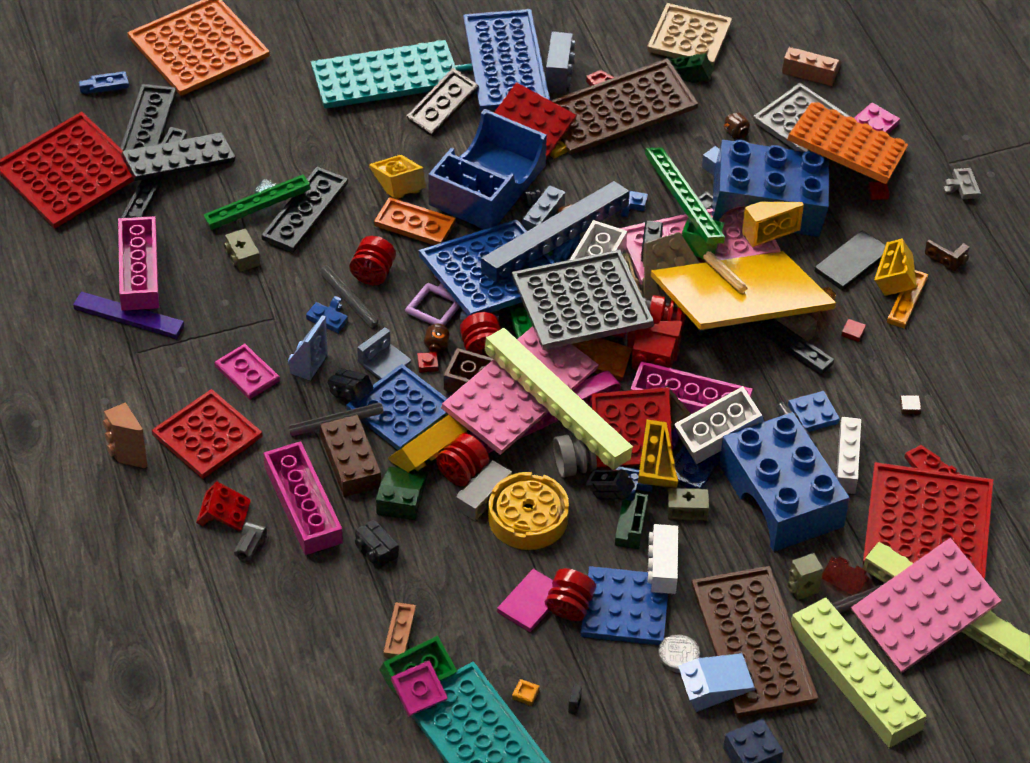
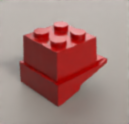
(656, 344)

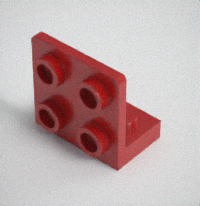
(223, 505)

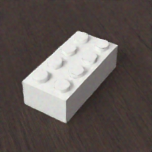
(600, 239)
(705, 428)

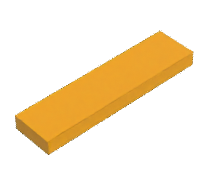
(906, 302)

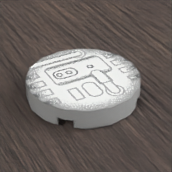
(677, 651)

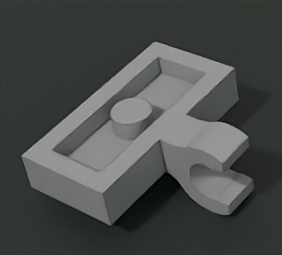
(964, 182)

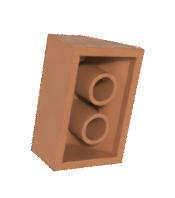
(810, 66)
(125, 436)

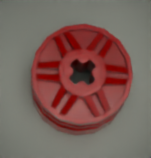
(372, 260)
(663, 312)
(475, 330)
(462, 459)
(570, 594)

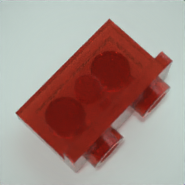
(844, 576)

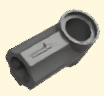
(251, 537)

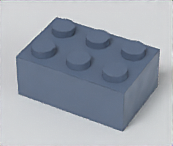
(560, 62)

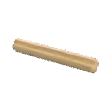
(725, 272)

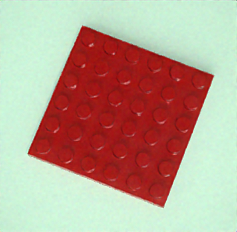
(66, 169)
(923, 508)

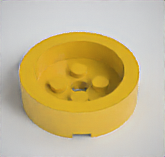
(524, 526)

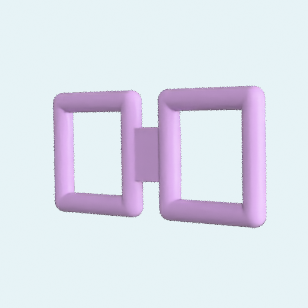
(441, 291)

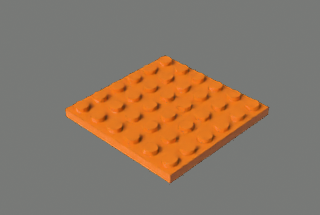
(198, 45)
(848, 142)

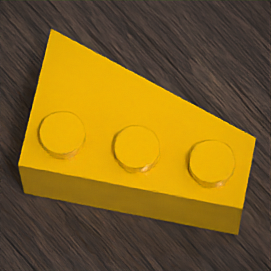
(896, 268)
(657, 461)

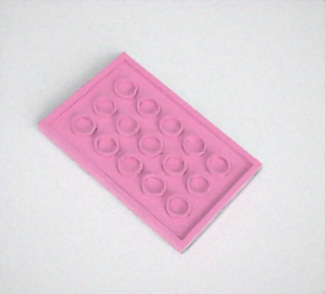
(926, 605)

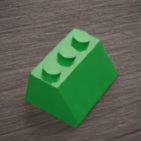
(430, 650)

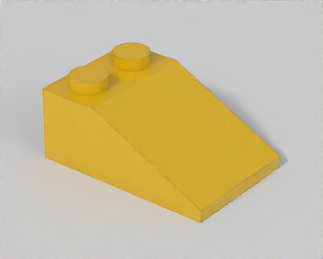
(399, 176)
(771, 221)

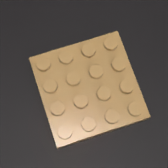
(689, 32)

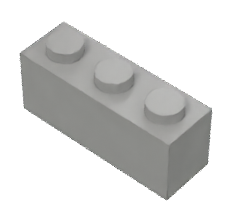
(476, 496)

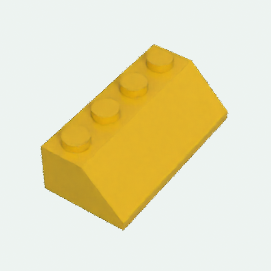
(428, 444)

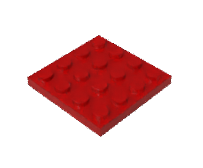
(536, 113)
(628, 415)
(207, 433)

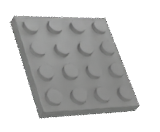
(785, 112)

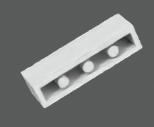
(848, 453)
(664, 559)

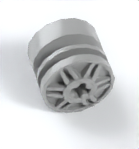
(570, 455)

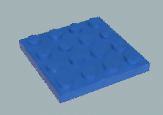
(408, 407)
(624, 608)

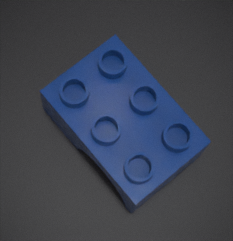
(490, 173)
(771, 174)
(786, 478)

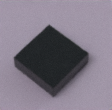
(575, 699)

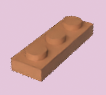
(399, 629)

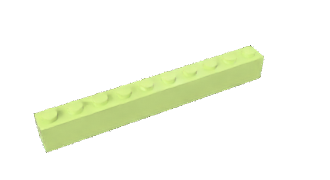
(558, 399)
(988, 630)

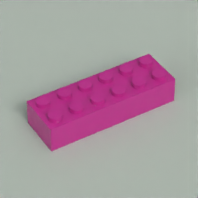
(138, 263)
(691, 389)
(303, 498)

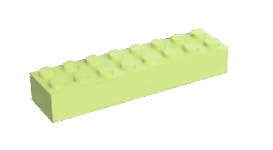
(858, 672)

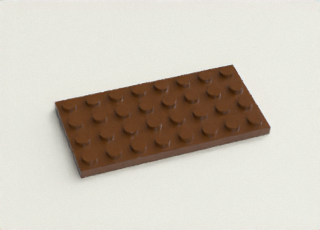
(625, 105)
(750, 619)

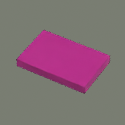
(247, 371)
(526, 602)

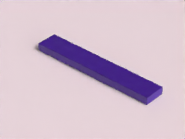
(137, 318)

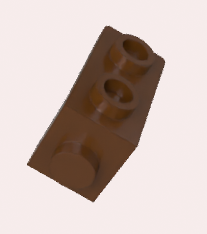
(945, 257)

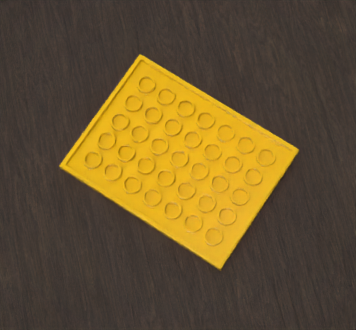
(774, 290)

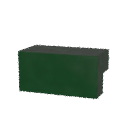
(631, 522)

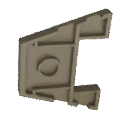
(661, 254)

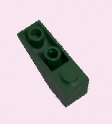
(693, 68)

